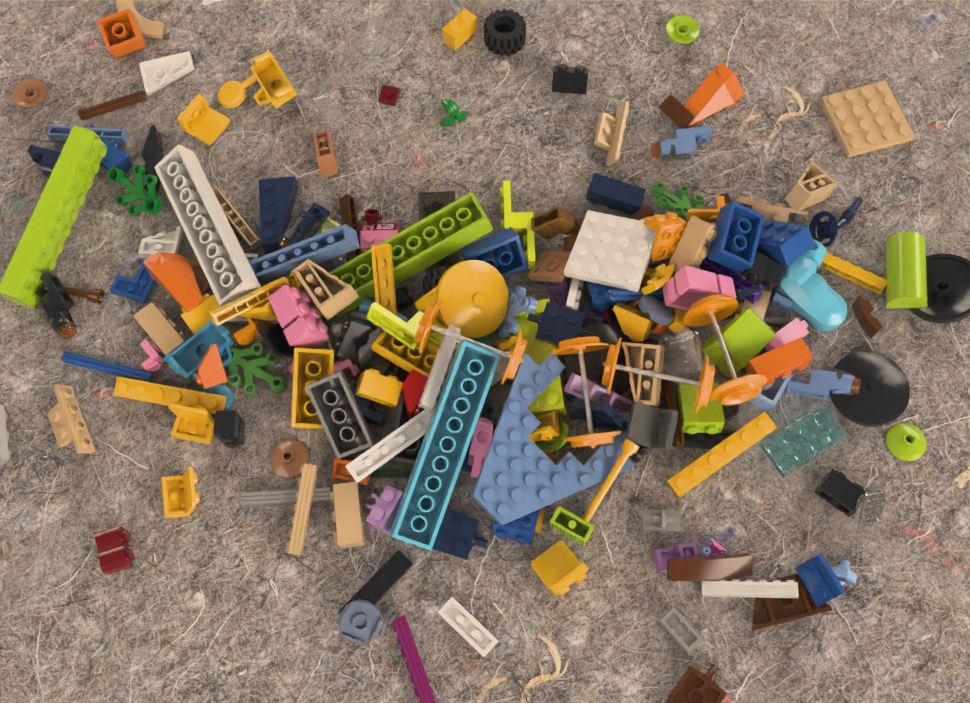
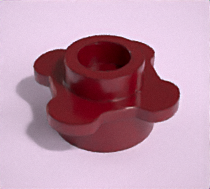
(371, 216)

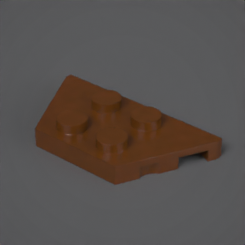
(782, 610)

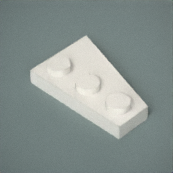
(165, 70)

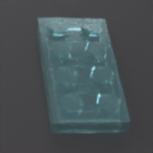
(804, 440)

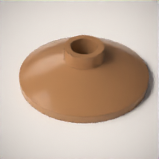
(29, 93)
(291, 467)

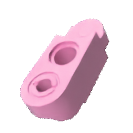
(787, 334)
(480, 443)

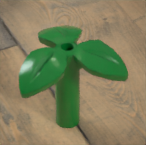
(452, 109)

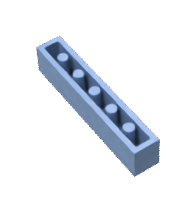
(316, 248)

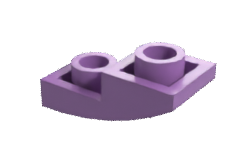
(558, 292)

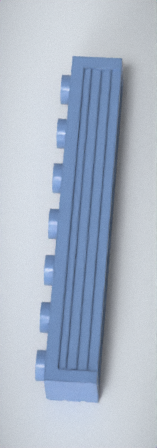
(61, 133)

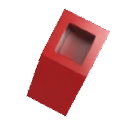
(413, 390)

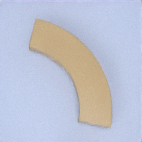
(149, 28)

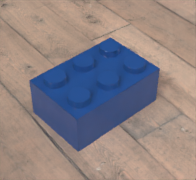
(736, 237)
(784, 241)
(500, 250)

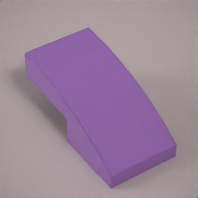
(681, 550)

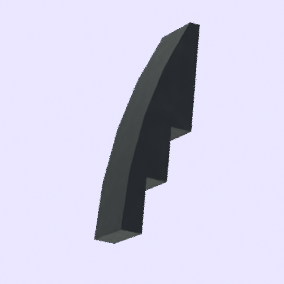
(152, 154)

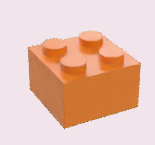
(122, 33)

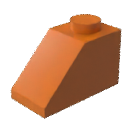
(210, 369)

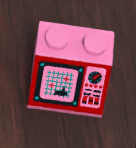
(377, 233)

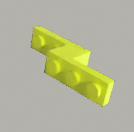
(519, 222)
(400, 329)

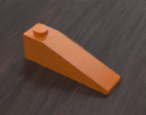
(714, 94)
(176, 277)

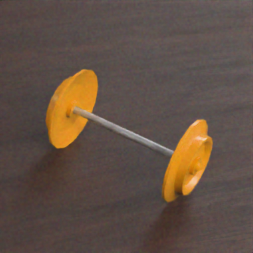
(710, 311)
(426, 326)
(579, 346)
(704, 385)

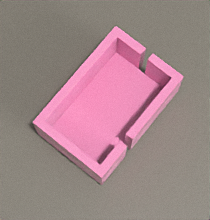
(694, 284)
(294, 304)

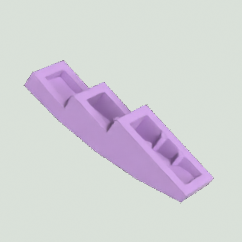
(597, 393)

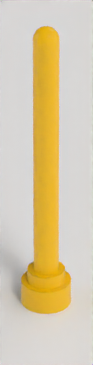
(627, 450)

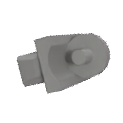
(661, 520)

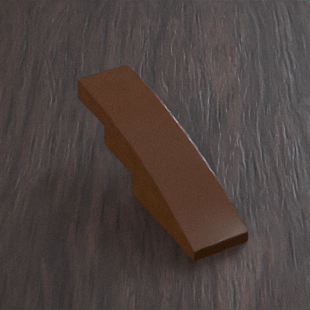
(709, 567)

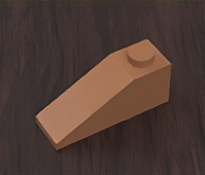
(325, 153)

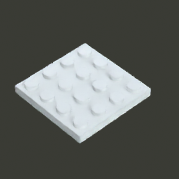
(611, 251)

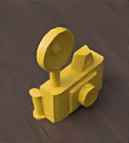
(273, 81)

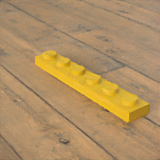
(167, 394)
(721, 454)

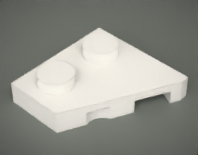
(161, 242)

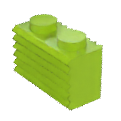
(571, 526)

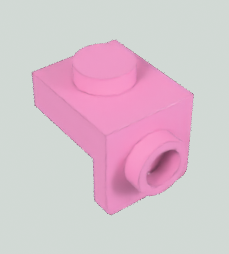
(155, 360)
(347, 368)

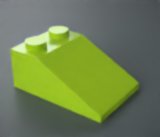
(743, 339)

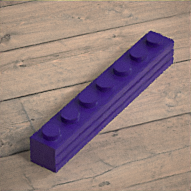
(738, 280)

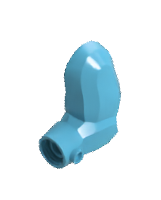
(811, 293)

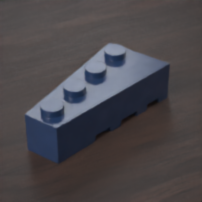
(276, 206)

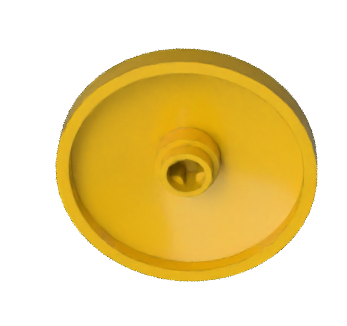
(472, 298)

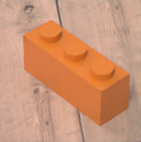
(781, 361)

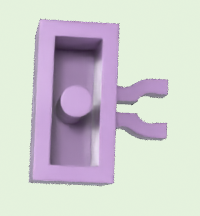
(385, 509)

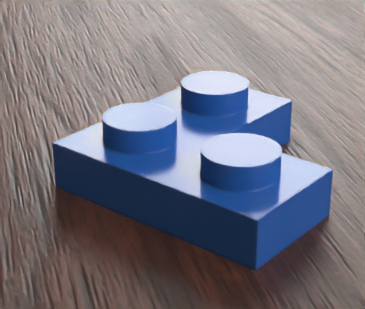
(137, 289)

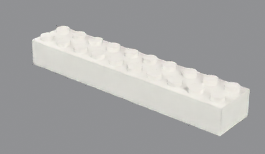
(206, 226)

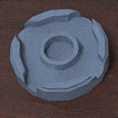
(658, 310)
(360, 621)

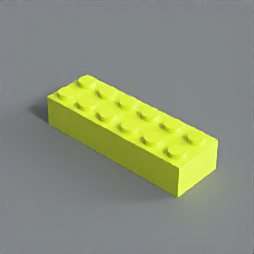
(553, 395)

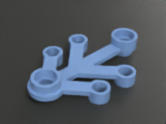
(527, 305)

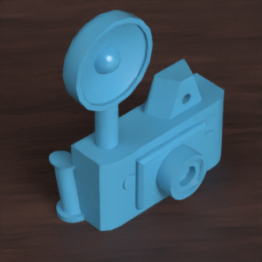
(190, 353)

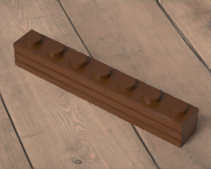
(349, 217)

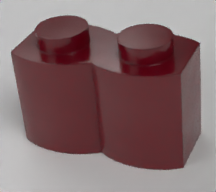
(114, 550)

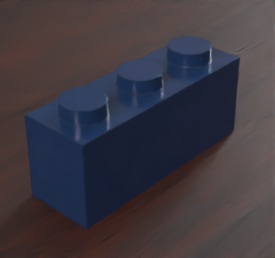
(615, 194)

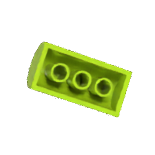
(906, 270)

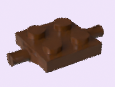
(697, 687)

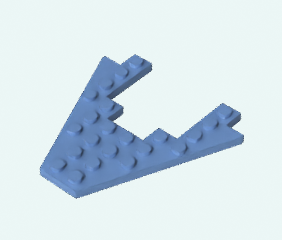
(516, 471)

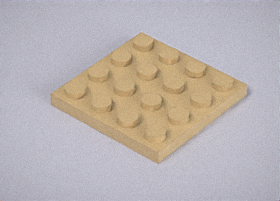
(866, 118)

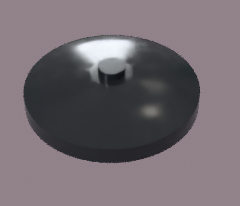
(946, 289)
(594, 359)
(882, 390)

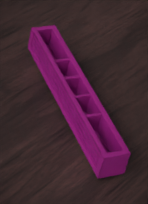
(414, 663)

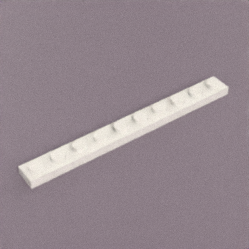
(402, 437)

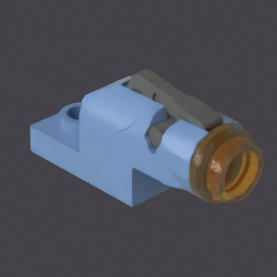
(682, 144)
(824, 381)

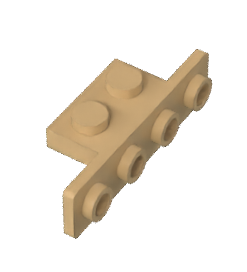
(610, 132)
(771, 212)
(68, 421)

